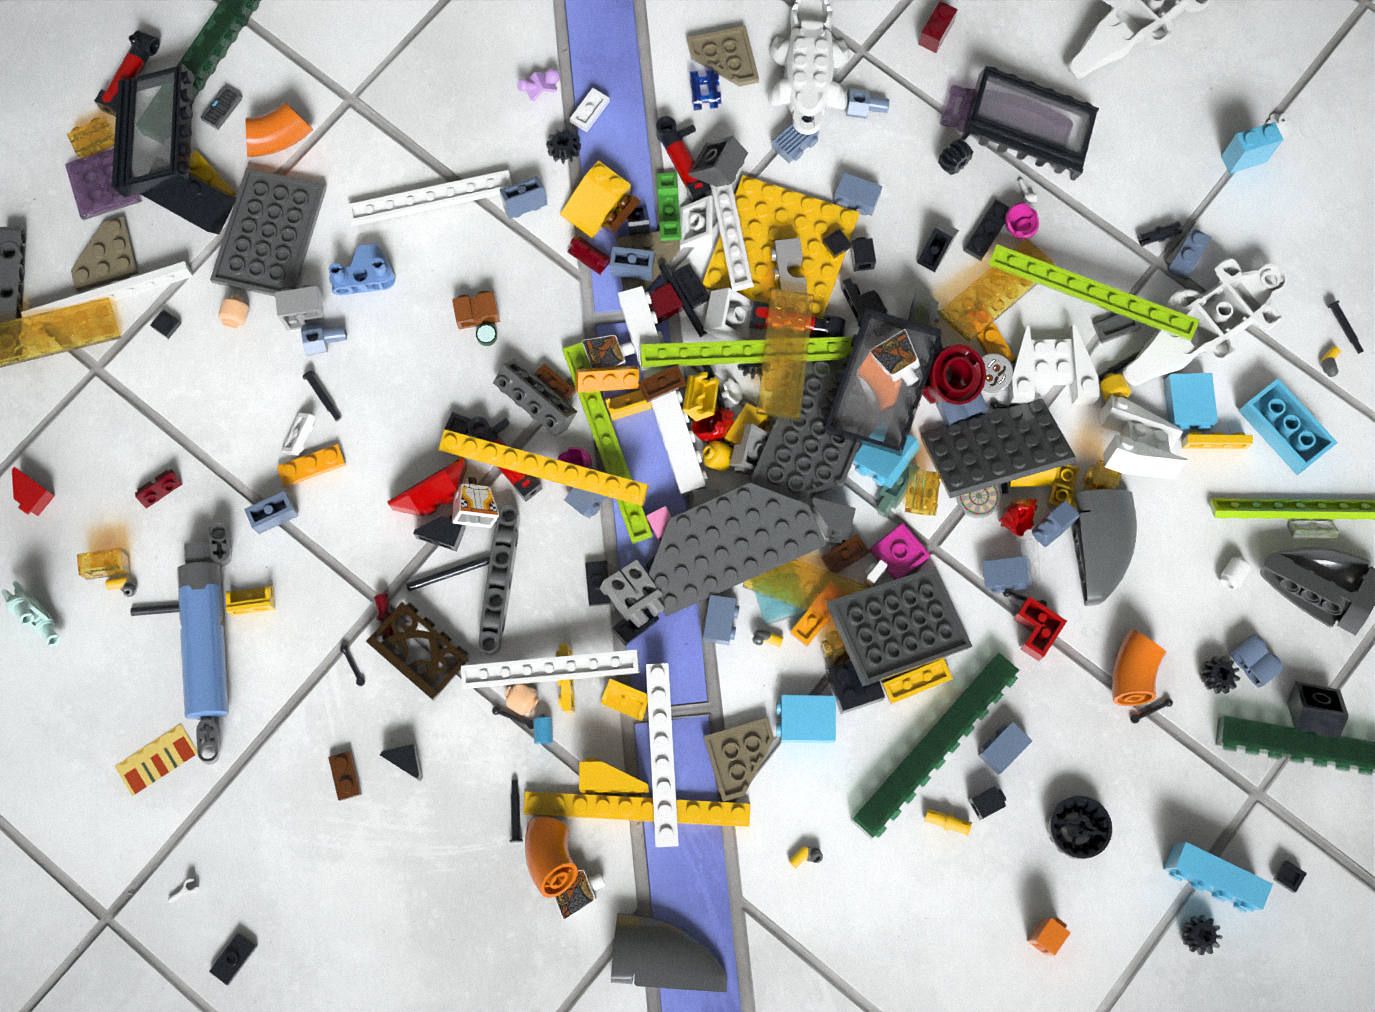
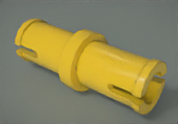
(948, 821)

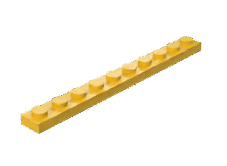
(544, 467)
(633, 809)

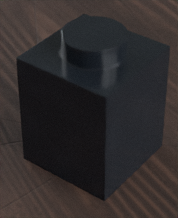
(863, 254)
(988, 802)

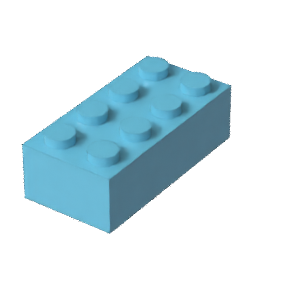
(1287, 426)
(1218, 877)

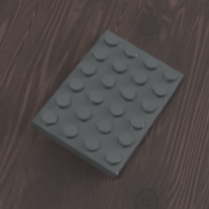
(268, 233)
(997, 448)
(898, 625)

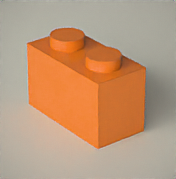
(1049, 935)

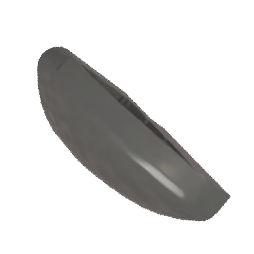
(1103, 540)
(1324, 584)
(663, 956)

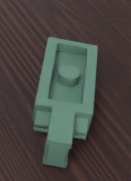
(892, 497)

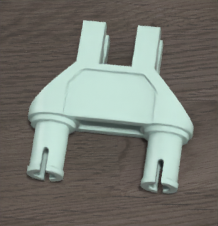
(31, 613)

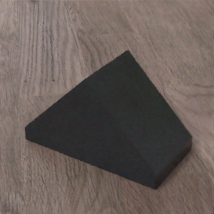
(638, 221)
(406, 759)

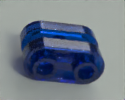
(711, 80)

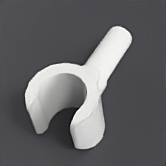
(1028, 198)
(183, 891)

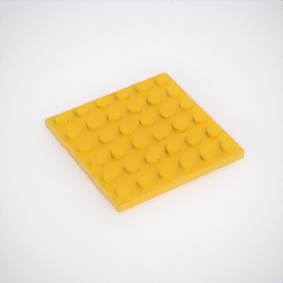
(780, 214)

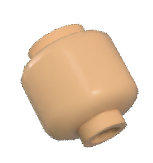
(233, 311)
(521, 698)

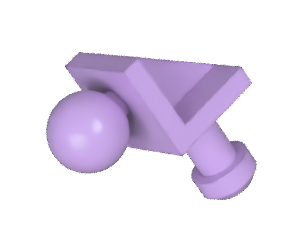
(539, 82)

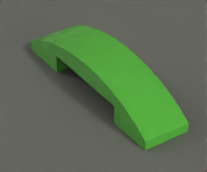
(668, 206)

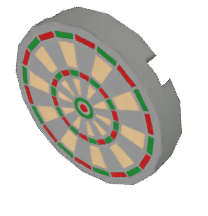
(980, 503)

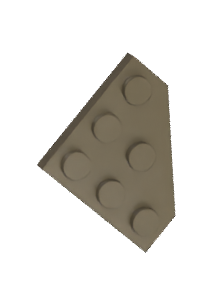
(726, 53)
(664, 252)
(106, 257)
(738, 755)

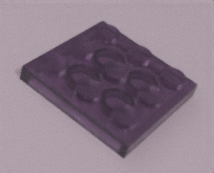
(92, 185)

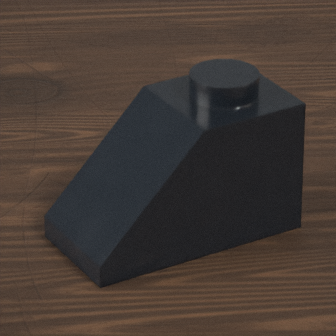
(937, 246)
(441, 533)

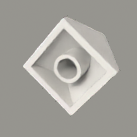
(697, 223)

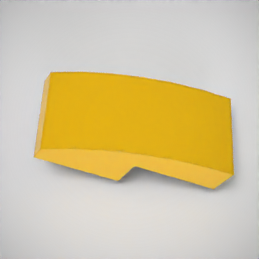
(1063, 485)

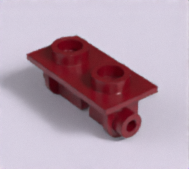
(589, 255)
(153, 492)

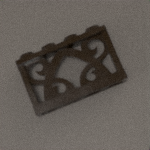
(387, 650)

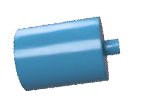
(543, 730)

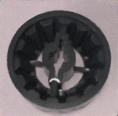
(1099, 833)

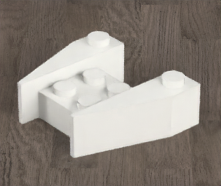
(1053, 364)
(1142, 442)

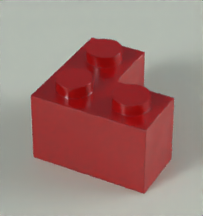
(1042, 623)

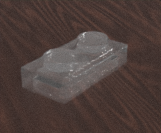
(1312, 528)
(1030, 548)

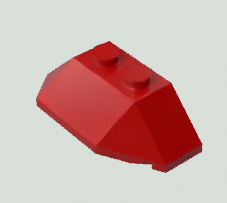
(431, 492)

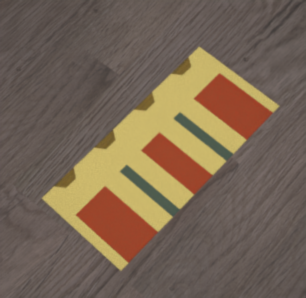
(156, 760)

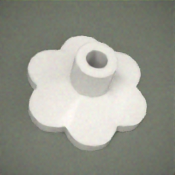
(1282, 123)
(732, 391)

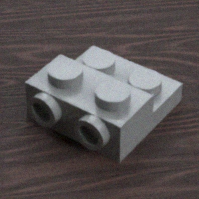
(747, 454)

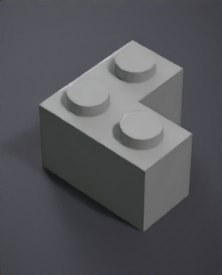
(298, 306)

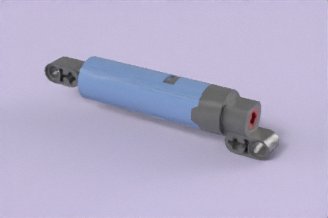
(203, 636)

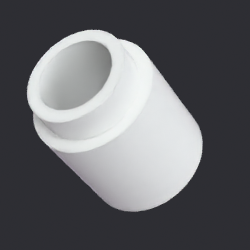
(1235, 573)

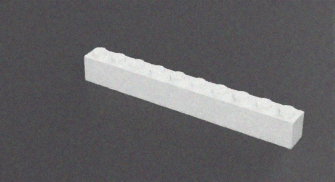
(667, 409)

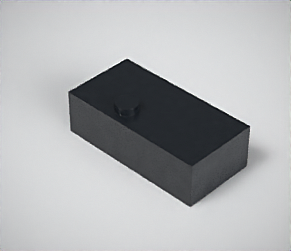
(196, 202)

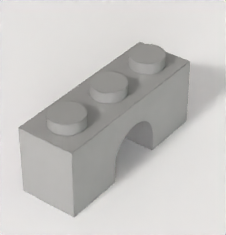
(788, 254)

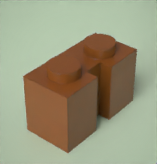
(475, 310)

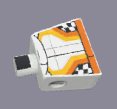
(474, 505)

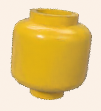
(1114, 385)
(717, 456)

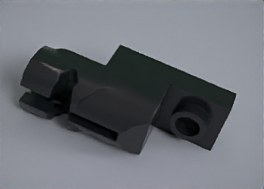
(859, 303)

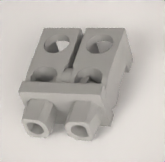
(633, 593)

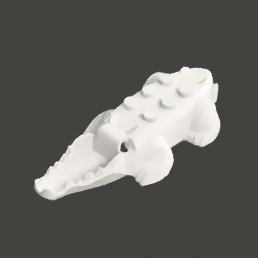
(1126, 25)
(809, 65)
(1223, 313)

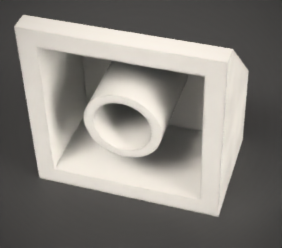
(728, 315)

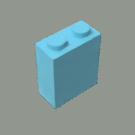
(1252, 147)
(1191, 401)
(882, 465)
(806, 719)

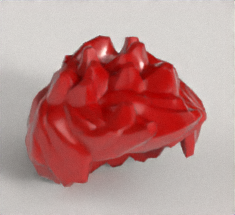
(715, 426)
(1019, 516)

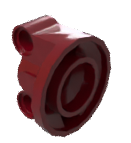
(966, 380)

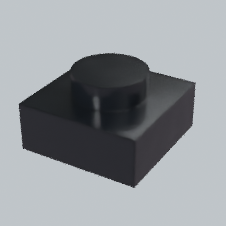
(836, 243)
(165, 324)
(457, 423)
(1290, 876)

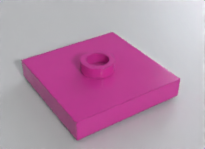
(900, 552)

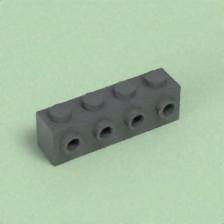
(534, 397)

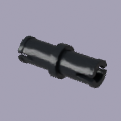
(1159, 233)

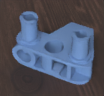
(366, 265)

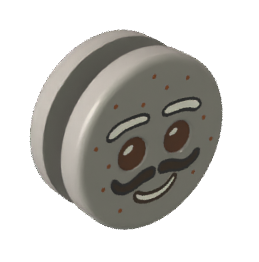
(998, 372)

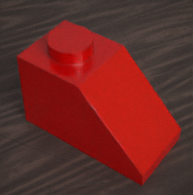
(29, 493)

